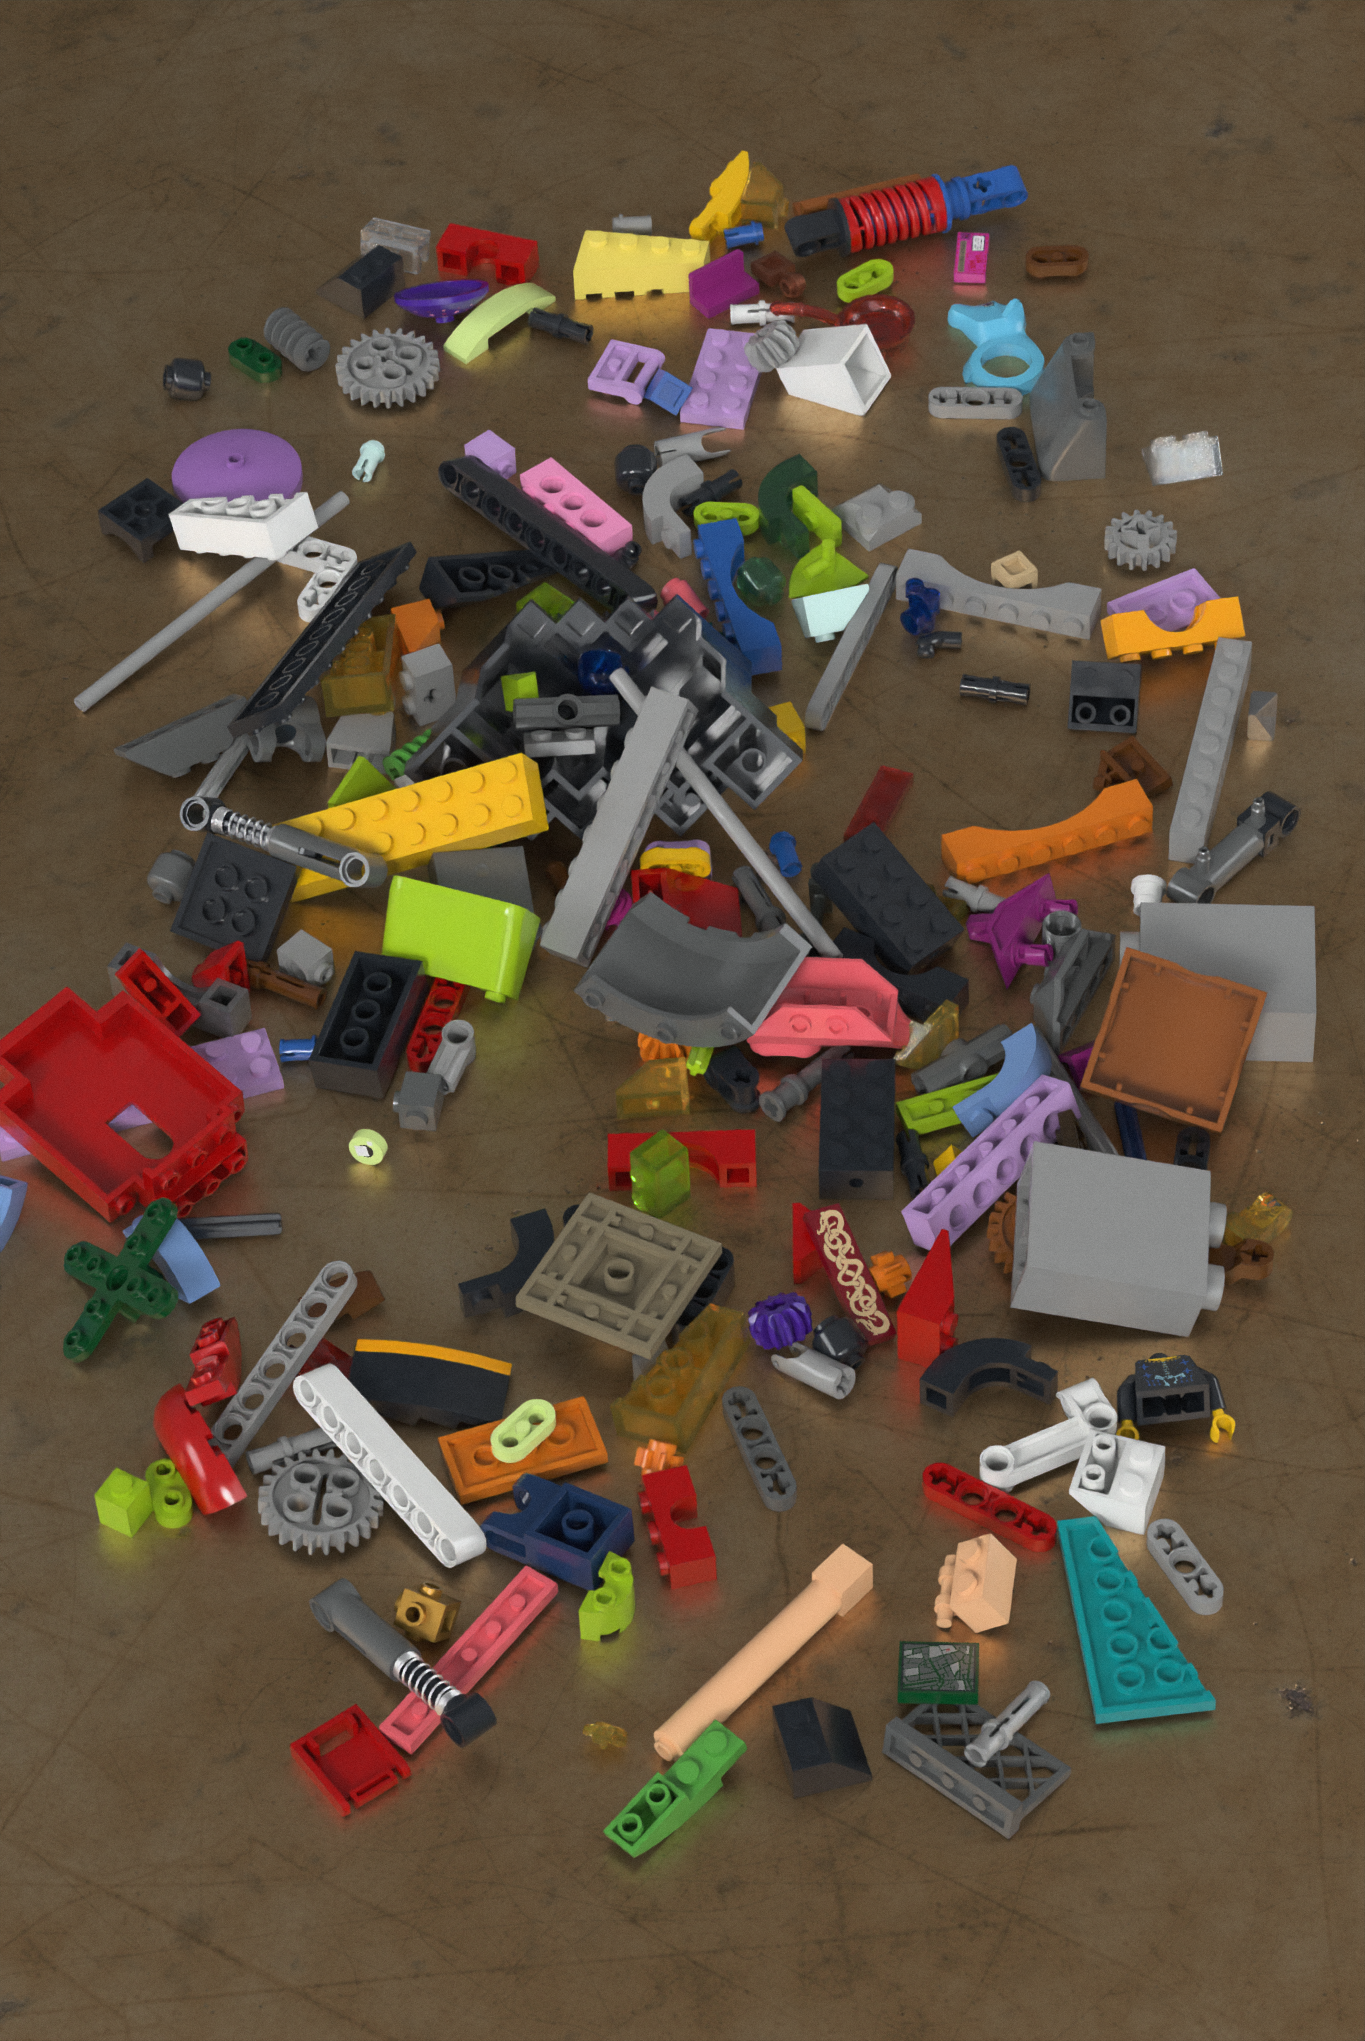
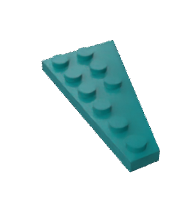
(1123, 1640)

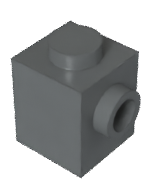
(419, 1101)

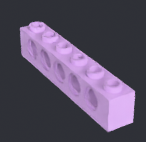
(989, 1163)

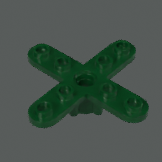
(122, 1282)

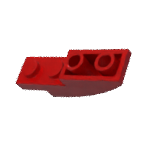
(216, 1363)

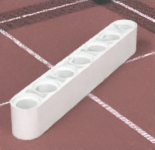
(389, 1465)

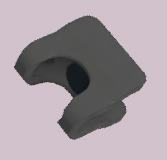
(300, 733)

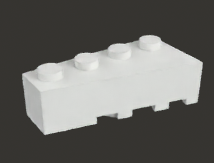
(244, 525)

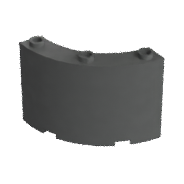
(687, 980)

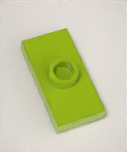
(816, 515)

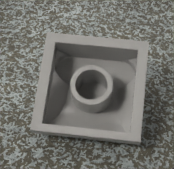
(878, 515)

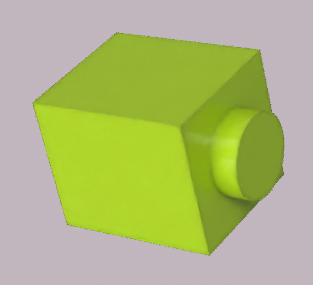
(124, 1502)

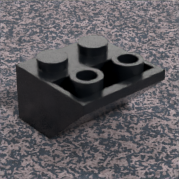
(1104, 696)

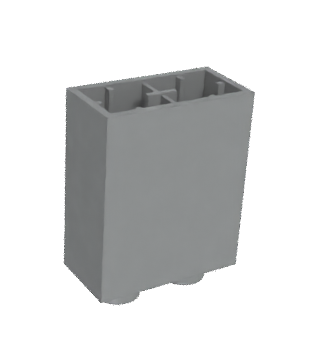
(1249, 945)
(1115, 1240)

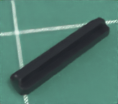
(233, 1225)

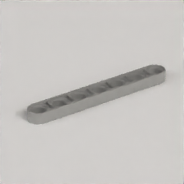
(851, 648)
(279, 1352)

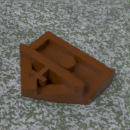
(1131, 762)

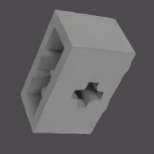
(427, 684)

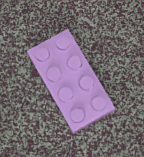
(721, 382)

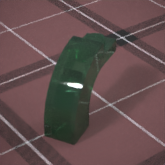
(776, 504)

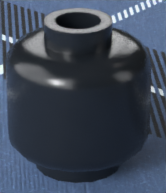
(186, 379)
(634, 468)
(840, 1341)

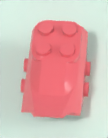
(831, 1006)

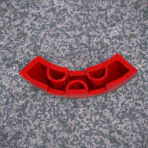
(200, 1466)

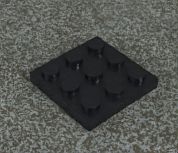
(235, 898)

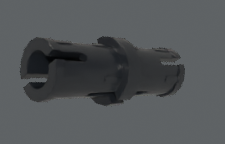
(560, 326)
(711, 491)
(995, 689)
(913, 1162)

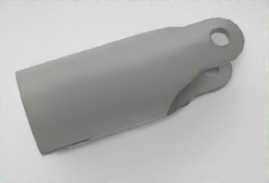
(685, 444)
(817, 1370)

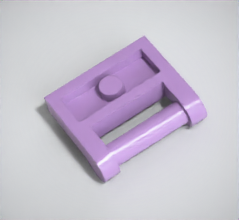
(616, 366)

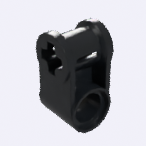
(734, 1079)

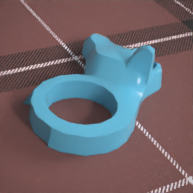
(997, 332)

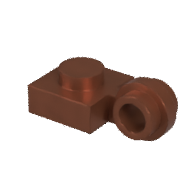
(777, 269)

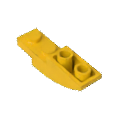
(725, 206)

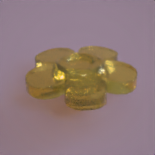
(604, 1733)

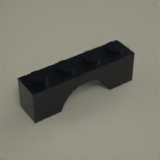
(917, 994)

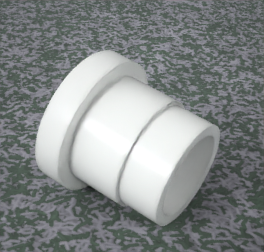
(1147, 889)

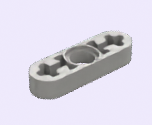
(998, 396)
(1185, 1550)

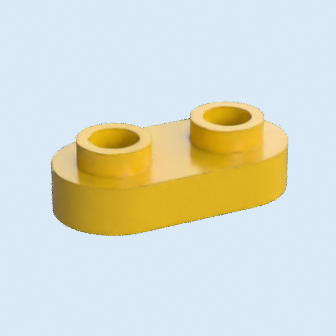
(686, 860)

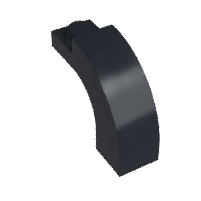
(531, 1238)
(983, 1365)

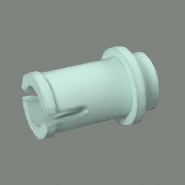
(371, 455)

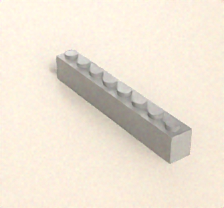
(1210, 749)
(618, 826)

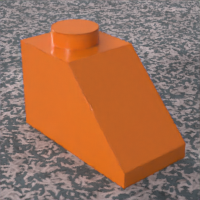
(418, 625)

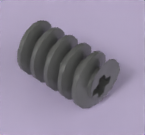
(296, 339)

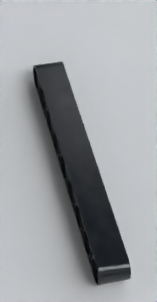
(544, 534)

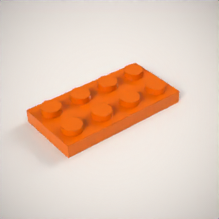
(568, 1449)

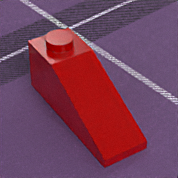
(156, 993)

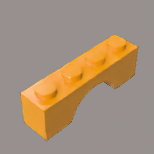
(1134, 634)

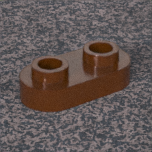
(1057, 260)

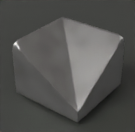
(1262, 715)

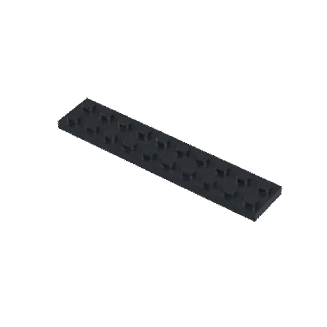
(321, 641)

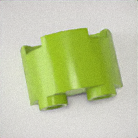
(611, 1605)

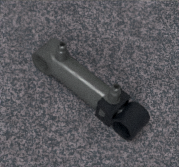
(1255, 835)

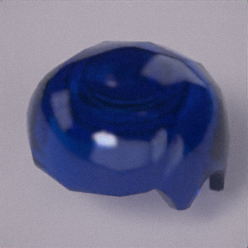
(595, 669)

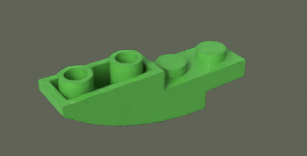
(677, 1795)

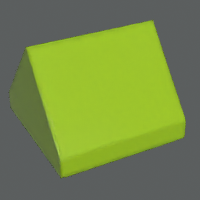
(519, 687)

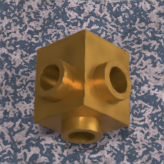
(426, 1612)

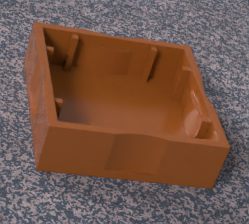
(1173, 1041)

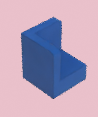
(667, 391)

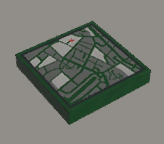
(938, 1673)

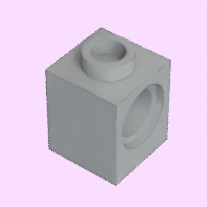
(306, 959)

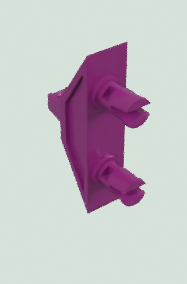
(1016, 925)

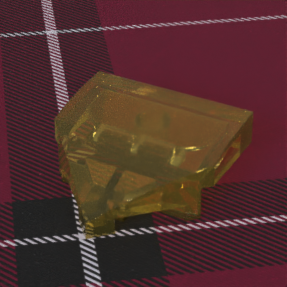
(930, 1039)

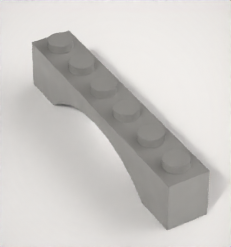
(1058, 609)

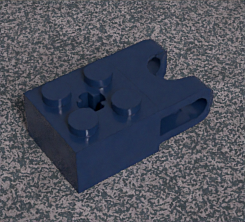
(560, 1530)

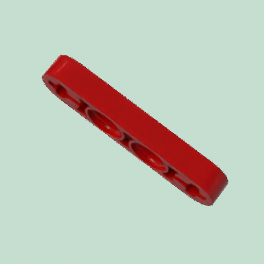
(431, 1016)
(985, 1511)

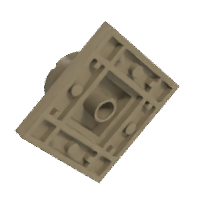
(619, 1275)

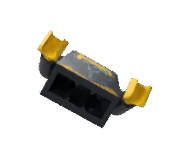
(1168, 1392)

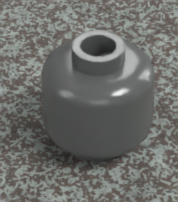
(170, 876)

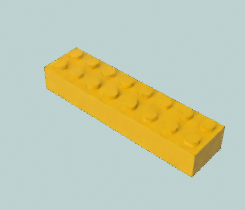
(436, 815)

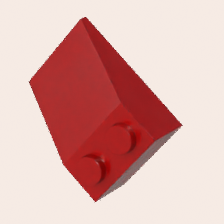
(927, 1312)

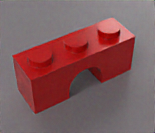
(466, 247)
(684, 1552)

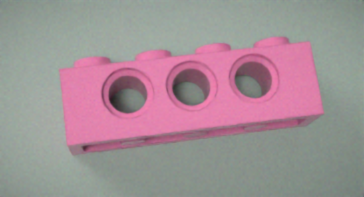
(576, 505)

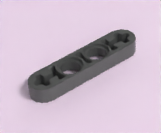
(759, 1448)

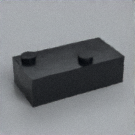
(368, 1024)

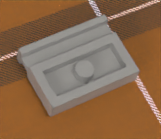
(559, 743)

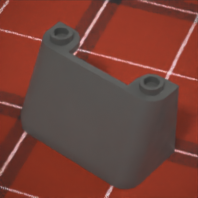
(1066, 417)

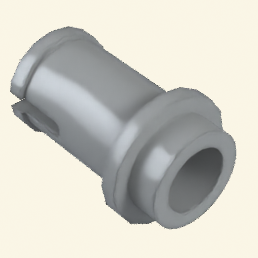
(635, 225)

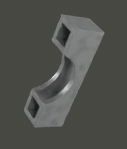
(222, 1006)

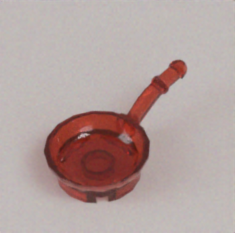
(885, 315)

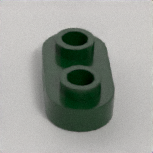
(255, 360)

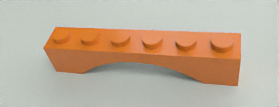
(985, 853)

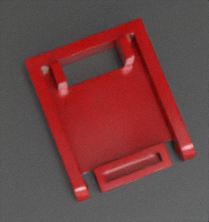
(354, 1769)

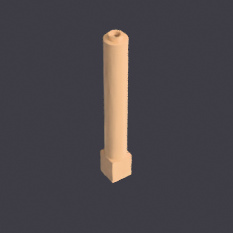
(834, 1589)

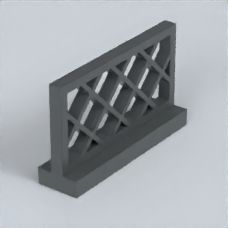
(956, 1775)

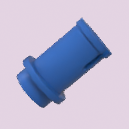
(744, 235)
(783, 847)
(296, 1049)

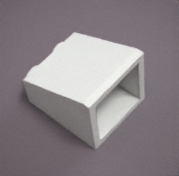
(836, 368)

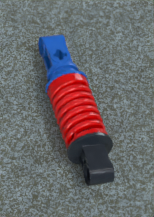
(903, 211)

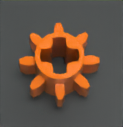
(890, 1273)
(657, 1456)

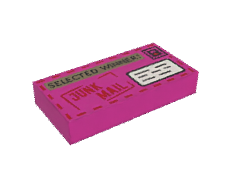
(971, 257)

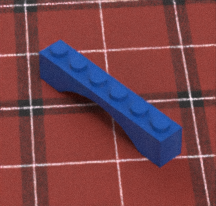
(722, 554)

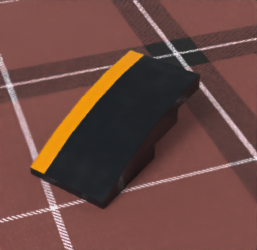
(429, 1382)

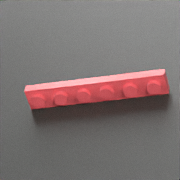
(473, 1654)

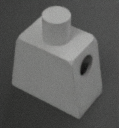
(361, 736)

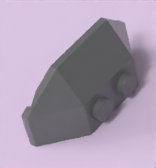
(186, 740)
(1071, 985)

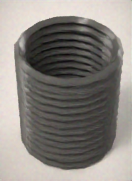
(1059, 929)

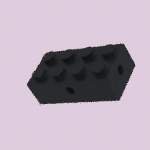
(887, 901)
(857, 1129)

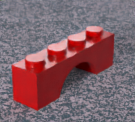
(721, 1153)

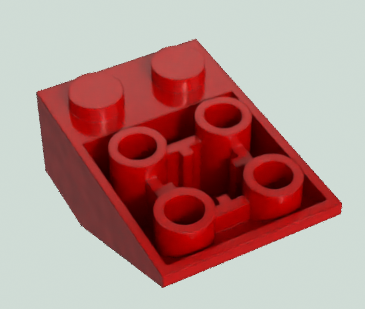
(700, 899)

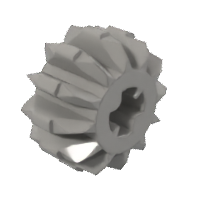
(771, 346)

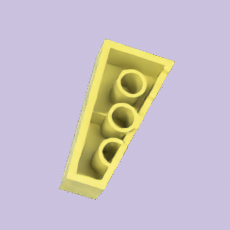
(636, 263)

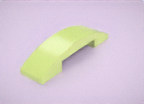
(491, 316)

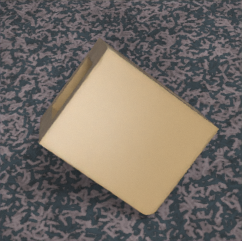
(1014, 572)

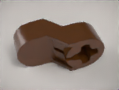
(1247, 1260)

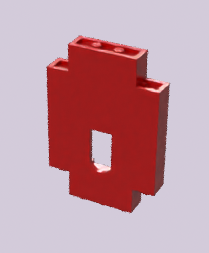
(81, 1068)

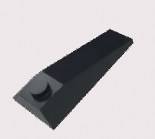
(477, 577)

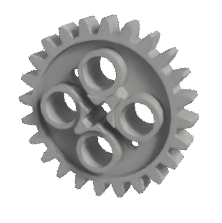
(387, 368)
(293, 1495)

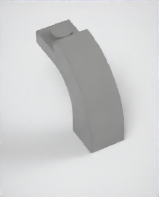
(661, 503)

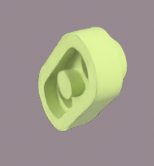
(520, 1432)

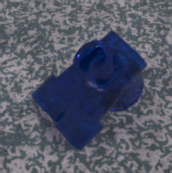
(923, 607)

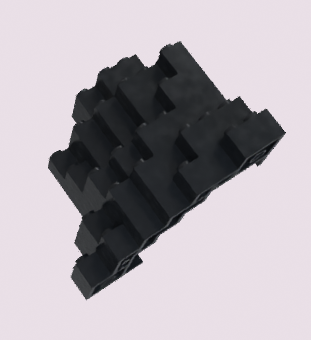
(671, 650)

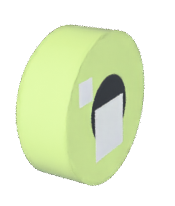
(368, 1147)

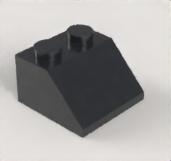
(366, 282)
(818, 1746)

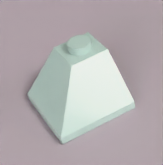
(828, 612)

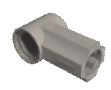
(454, 1053)

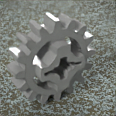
(1140, 540)

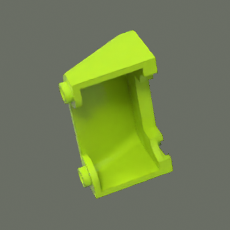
(460, 936)

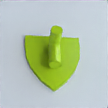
(823, 572)

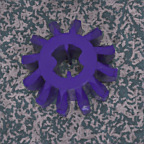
(780, 1320)

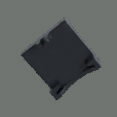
(140, 517)

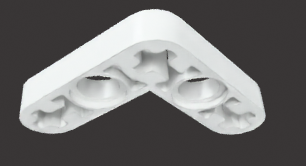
(331, 566)

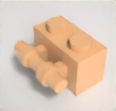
(976, 1584)

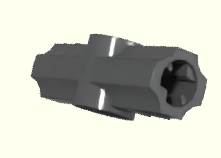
(588, 710)
(962, 1061)

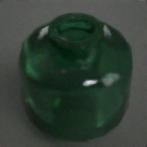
(761, 581)

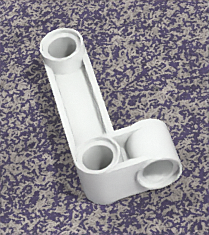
(1054, 1446)

